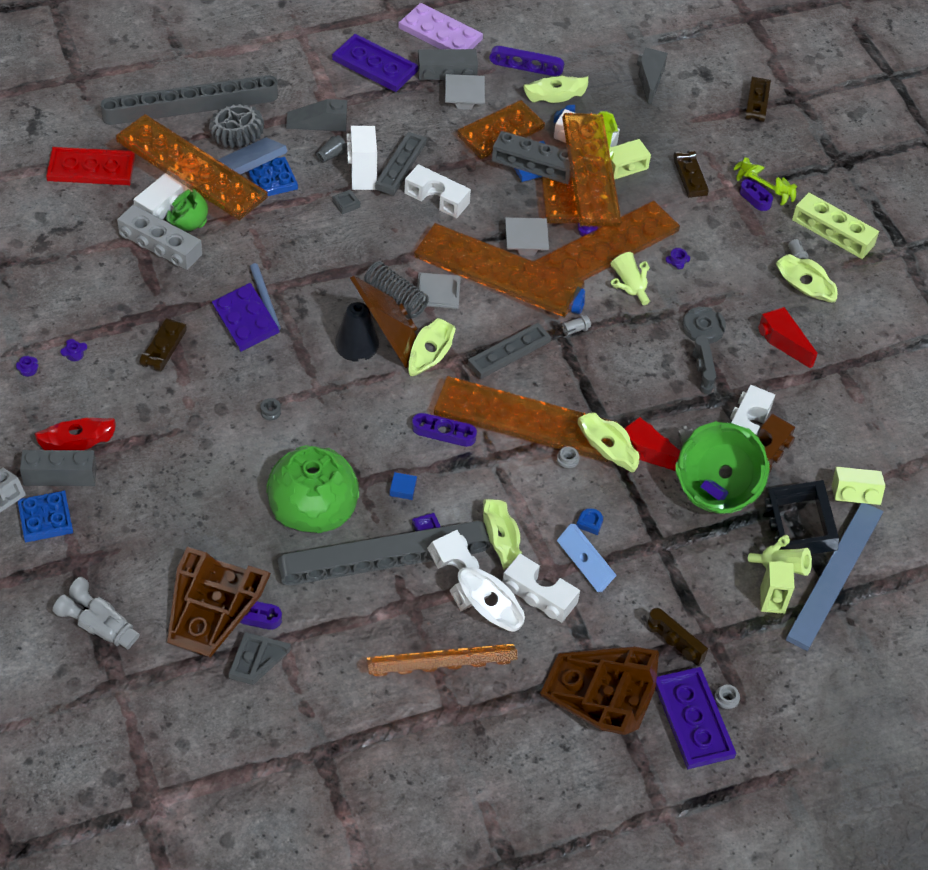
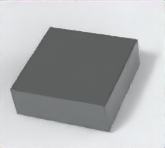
(346, 201)

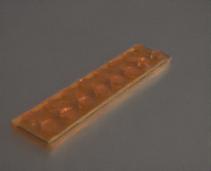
(192, 167)
(599, 248)
(499, 269)
(515, 416)

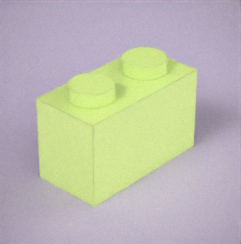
(629, 158)
(858, 485)
(777, 587)

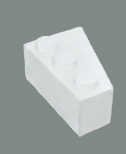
(362, 157)

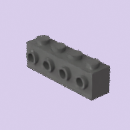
(532, 157)

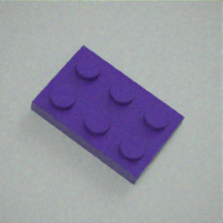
(245, 317)

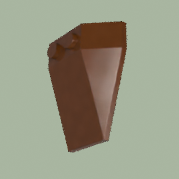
(390, 318)
(210, 600)
(604, 686)

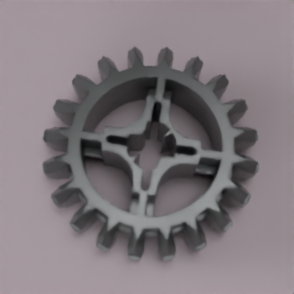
(236, 125)

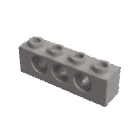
(159, 237)

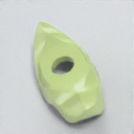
(545, 88)
(820, 287)
(440, 335)
(621, 452)
(497, 518)

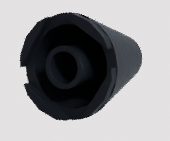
(357, 334)

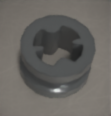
(276, 411)

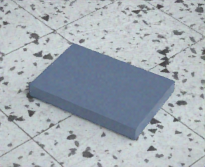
(254, 155)

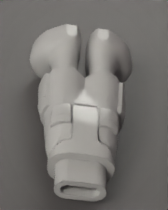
(99, 618)

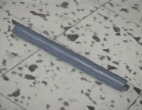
(263, 291)

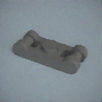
(704, 364)

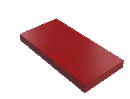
(91, 166)

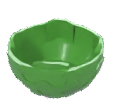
(720, 446)
(312, 500)

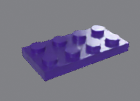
(375, 62)
(694, 718)

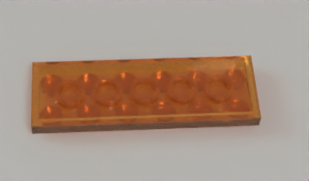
(591, 170)

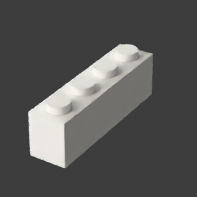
(160, 195)

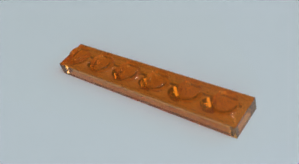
(446, 658)

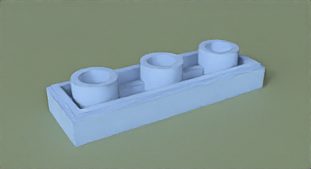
(586, 557)

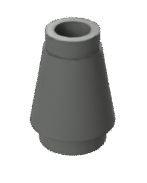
(334, 147)

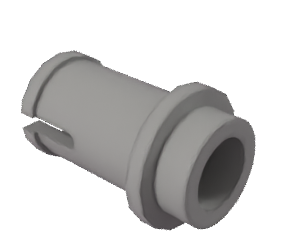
(797, 250)
(576, 325)

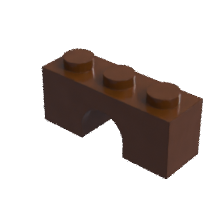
(775, 436)

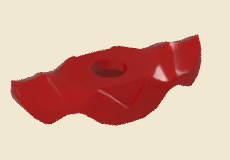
(93, 432)

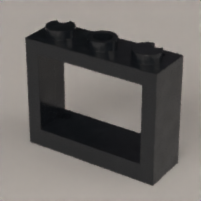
(799, 493)

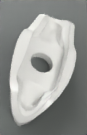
(505, 612)

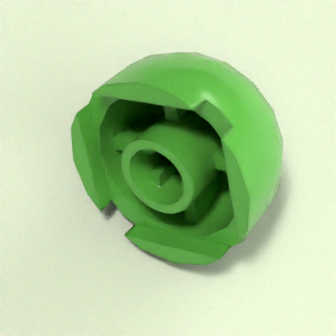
(189, 211)

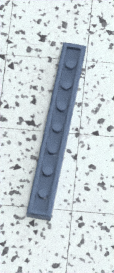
(834, 576)

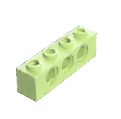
(835, 225)

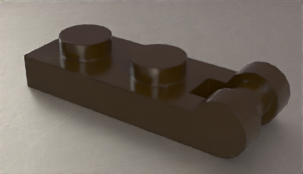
(758, 99)
(691, 174)
(163, 344)
(676, 636)

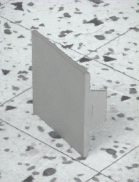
(465, 90)
(527, 235)
(441, 289)

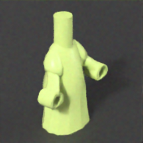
(628, 271)
(799, 557)

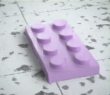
(439, 29)

